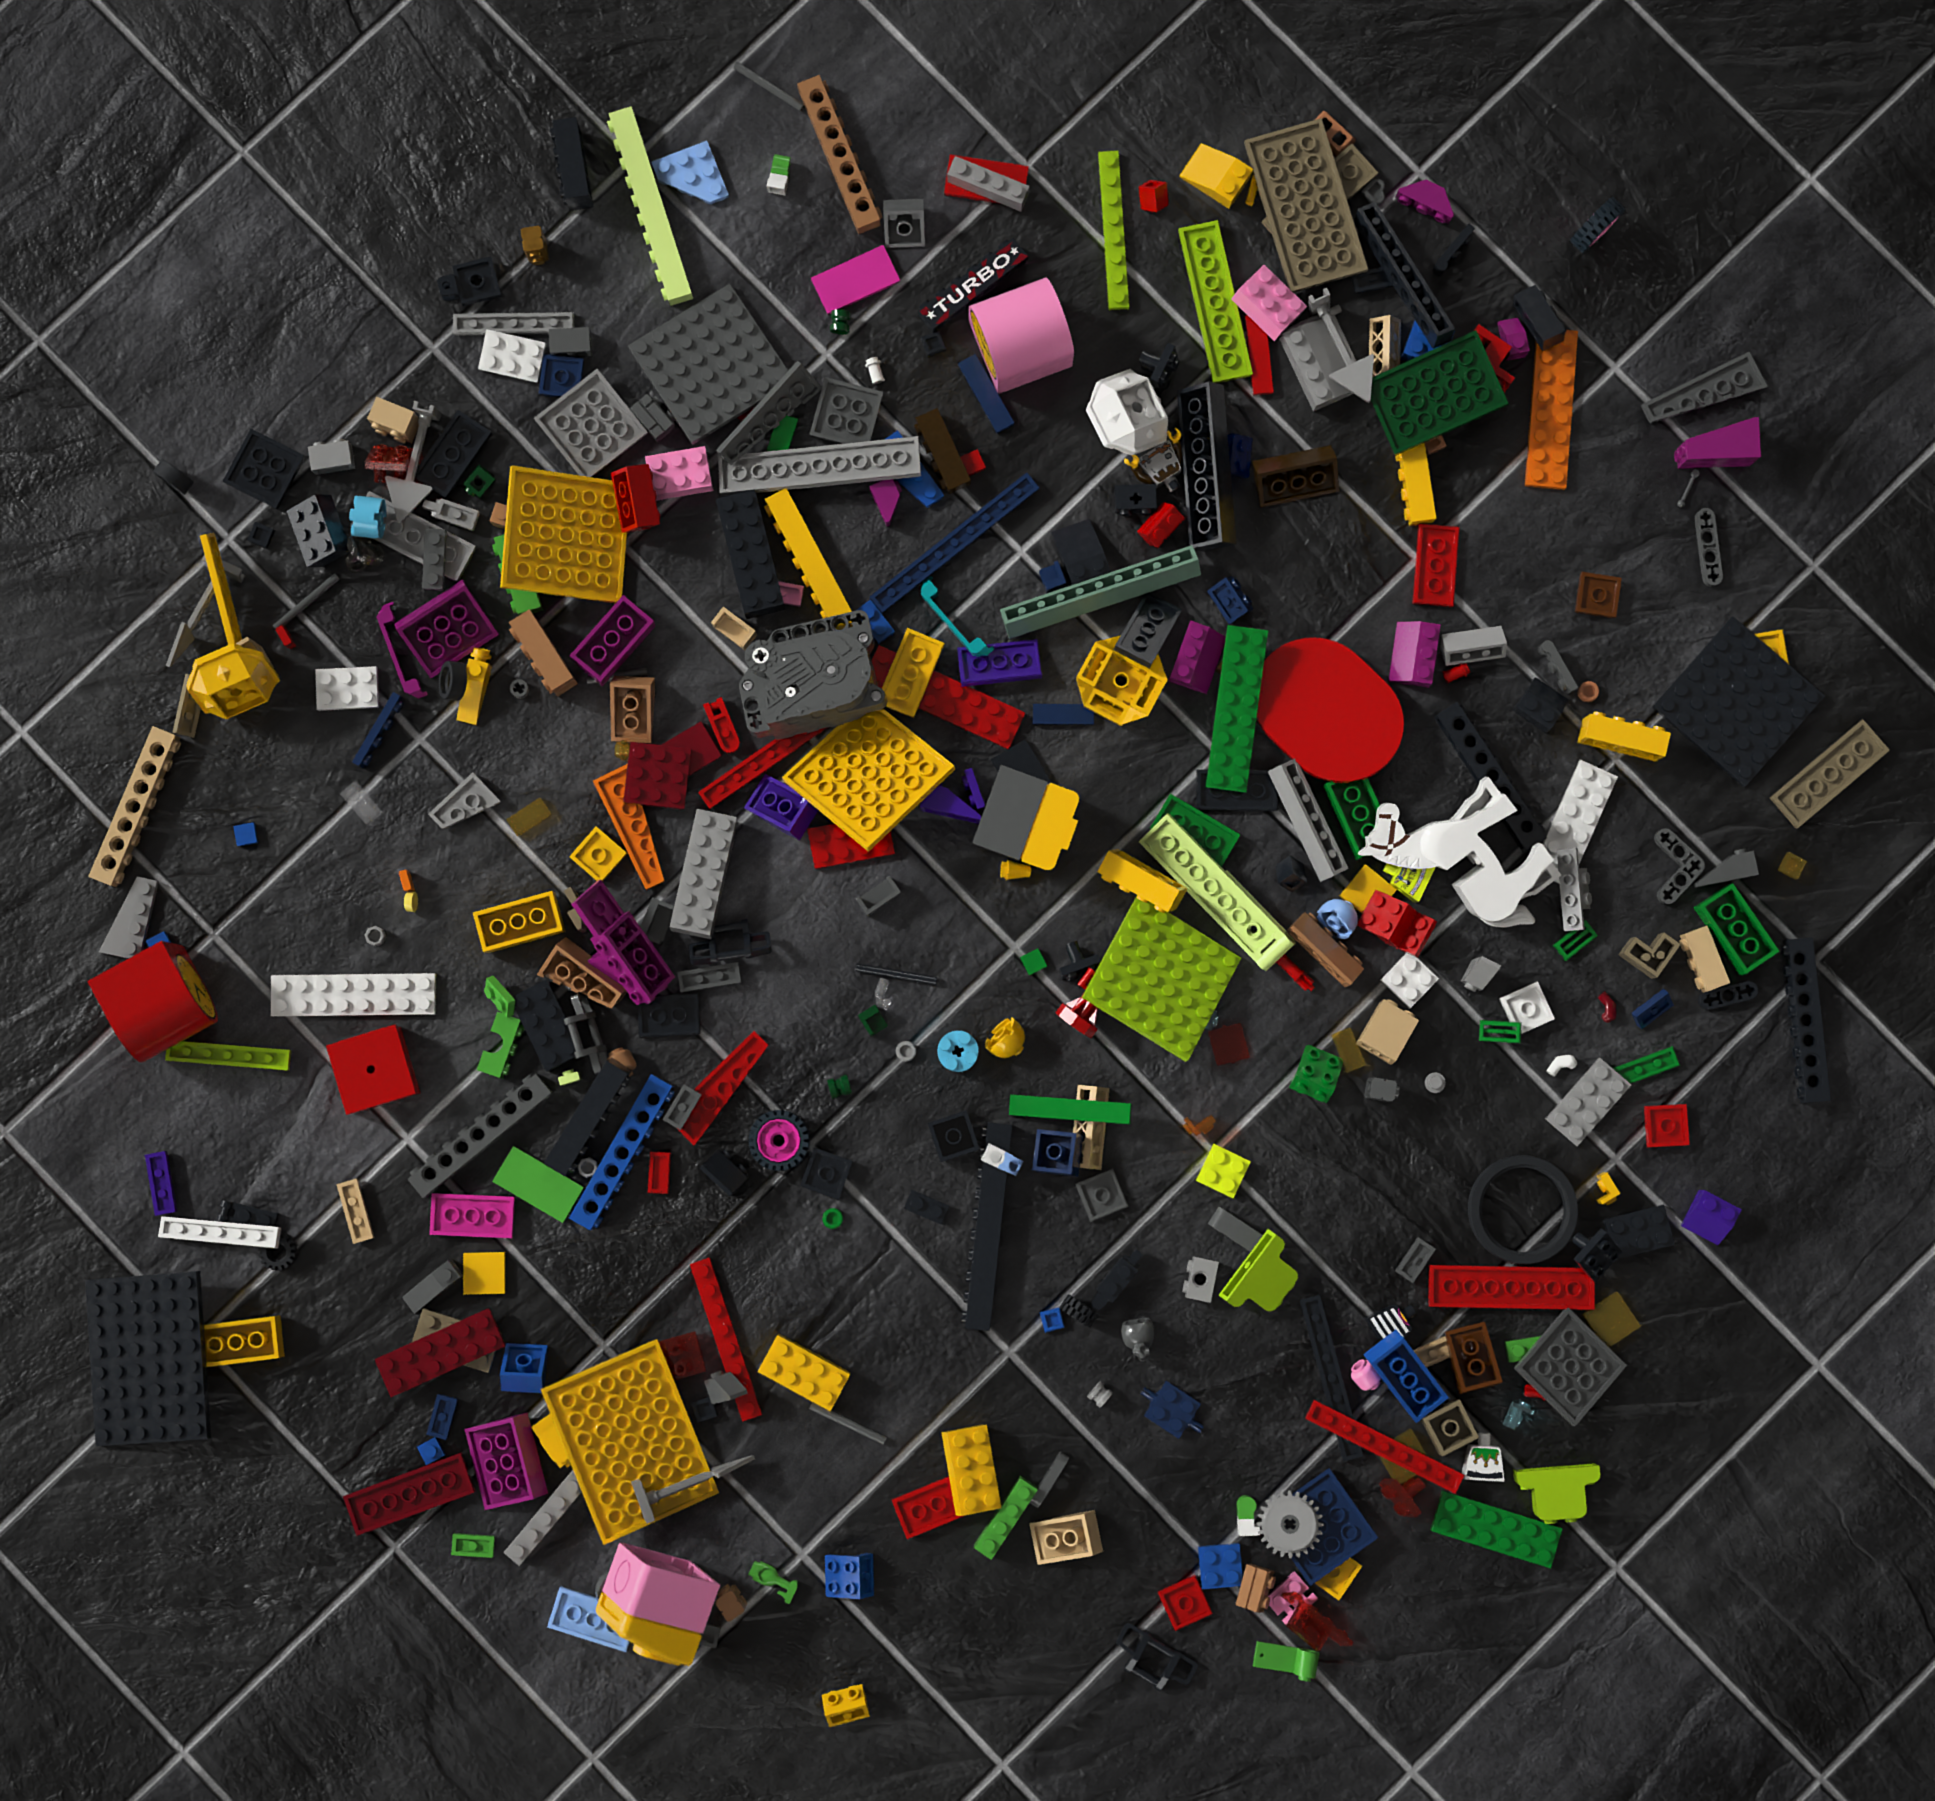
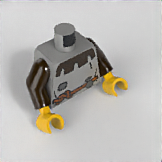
(1160, 464)

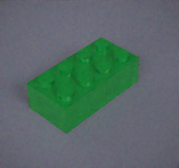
(1355, 810)
(1736, 929)

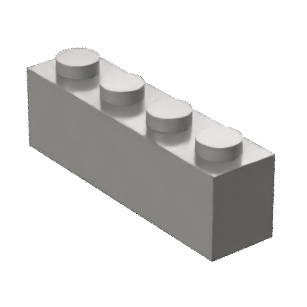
(988, 183)

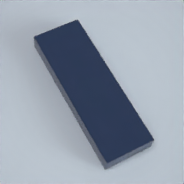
(1062, 714)

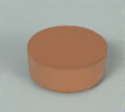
(1588, 691)

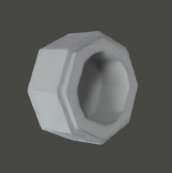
(375, 936)
(587, 1167)

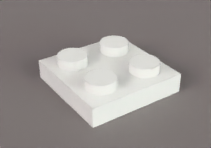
(1409, 979)
(1527, 1006)

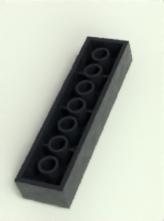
(1206, 466)

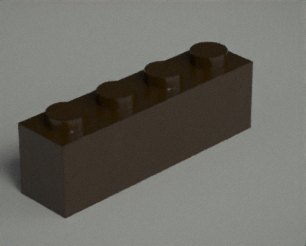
(942, 450)

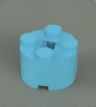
(368, 517)
(968, 1056)

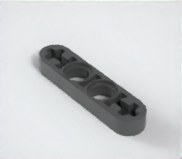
(1712, 547)

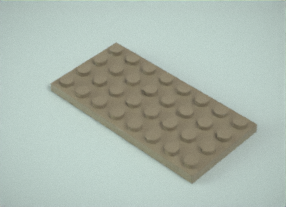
(1305, 205)

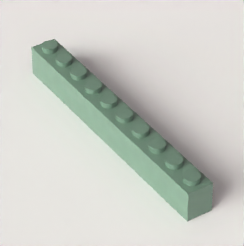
(1100, 592)

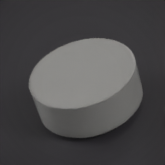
(905, 1051)

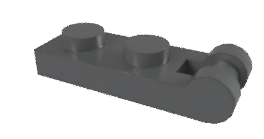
(1558, 666)

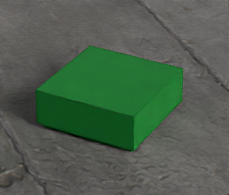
(1033, 961)

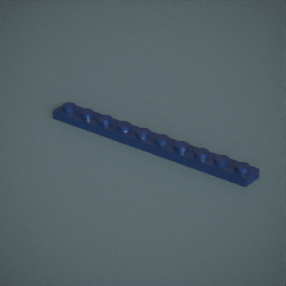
(954, 543)

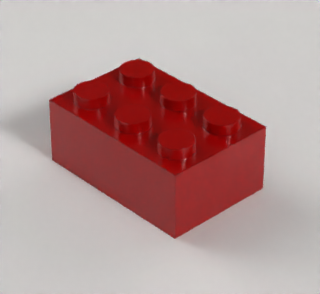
(635, 498)

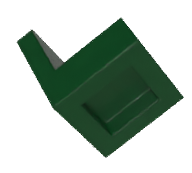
(872, 1020)

